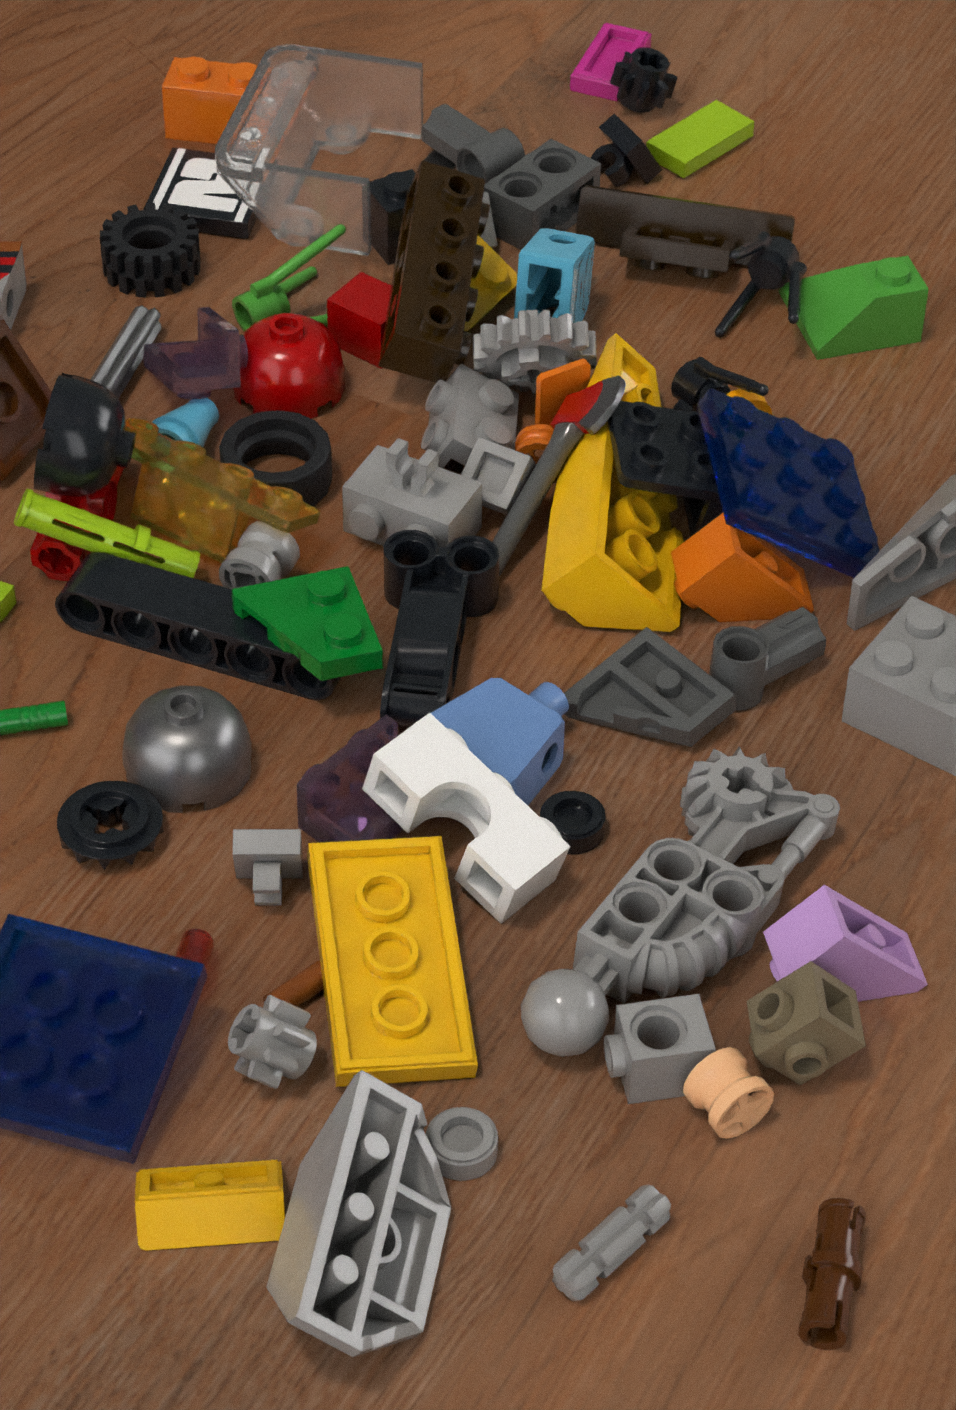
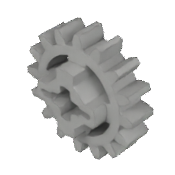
(531, 345)

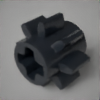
(643, 79)

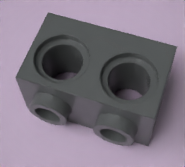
(540, 192)

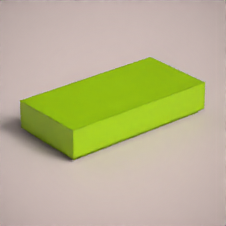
(700, 138)

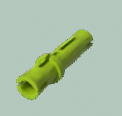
(39, 512)

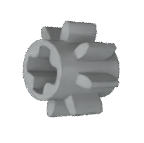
(272, 1041)

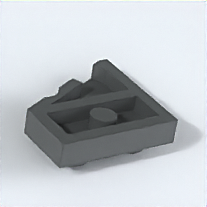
(651, 693)

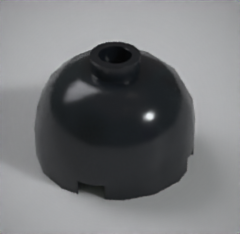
(82, 438)

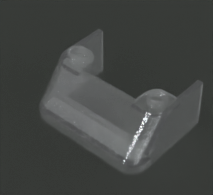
(308, 103)

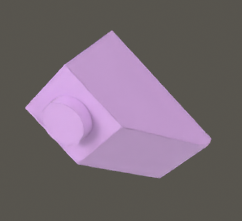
(848, 944)

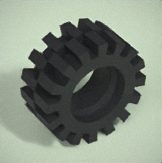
(150, 250)

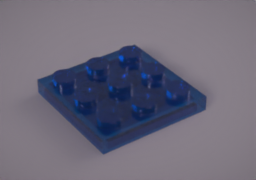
(787, 484)
(88, 1035)

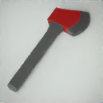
(578, 415)

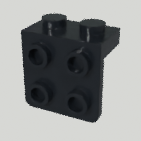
(666, 455)

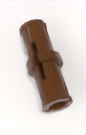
(832, 1274)

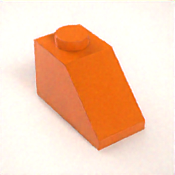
(737, 575)

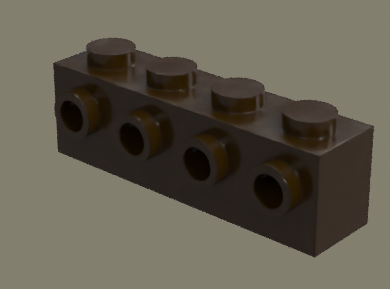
(434, 273)

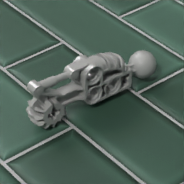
(682, 901)

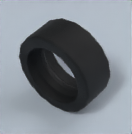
(287, 435)

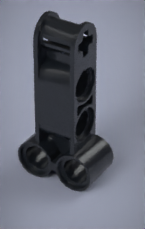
(434, 597)

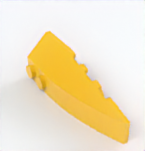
(610, 542)

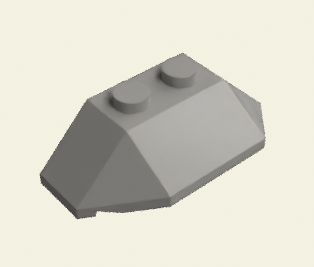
(363, 1224)

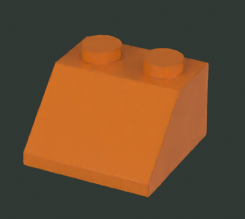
(202, 97)

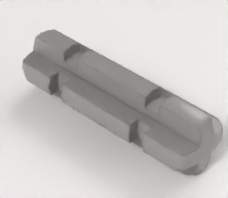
(611, 1242)

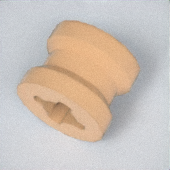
(728, 1092)

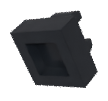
(624, 153)

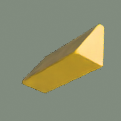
(209, 1205)

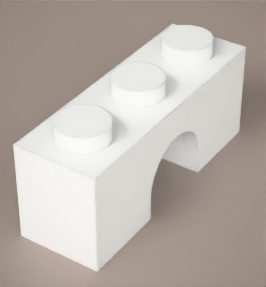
(435, 775)

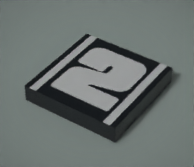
(192, 184)

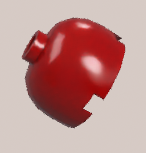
(291, 366)

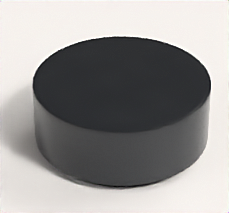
(578, 819)

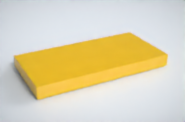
(390, 960)

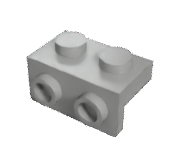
(468, 409)

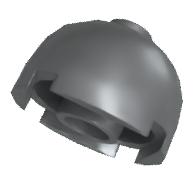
(187, 748)

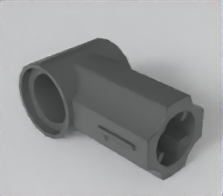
(470, 145)
(752, 658)

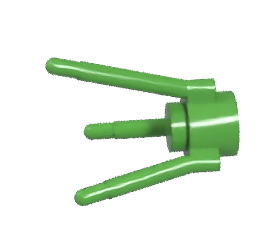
(268, 298)

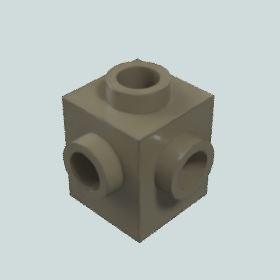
(805, 1023)

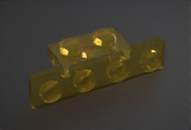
(203, 499)

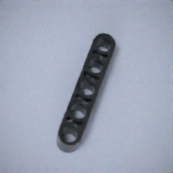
(180, 622)

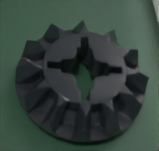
(105, 804)

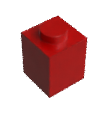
(359, 316)

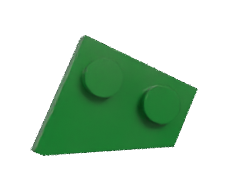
(316, 620)

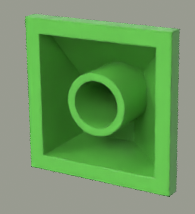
(862, 307)

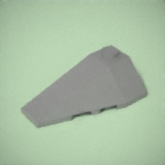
(910, 563)

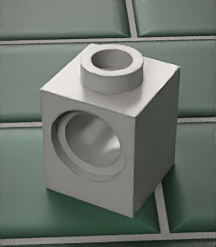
(657, 1046)

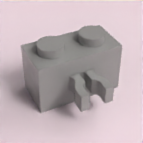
(406, 493)

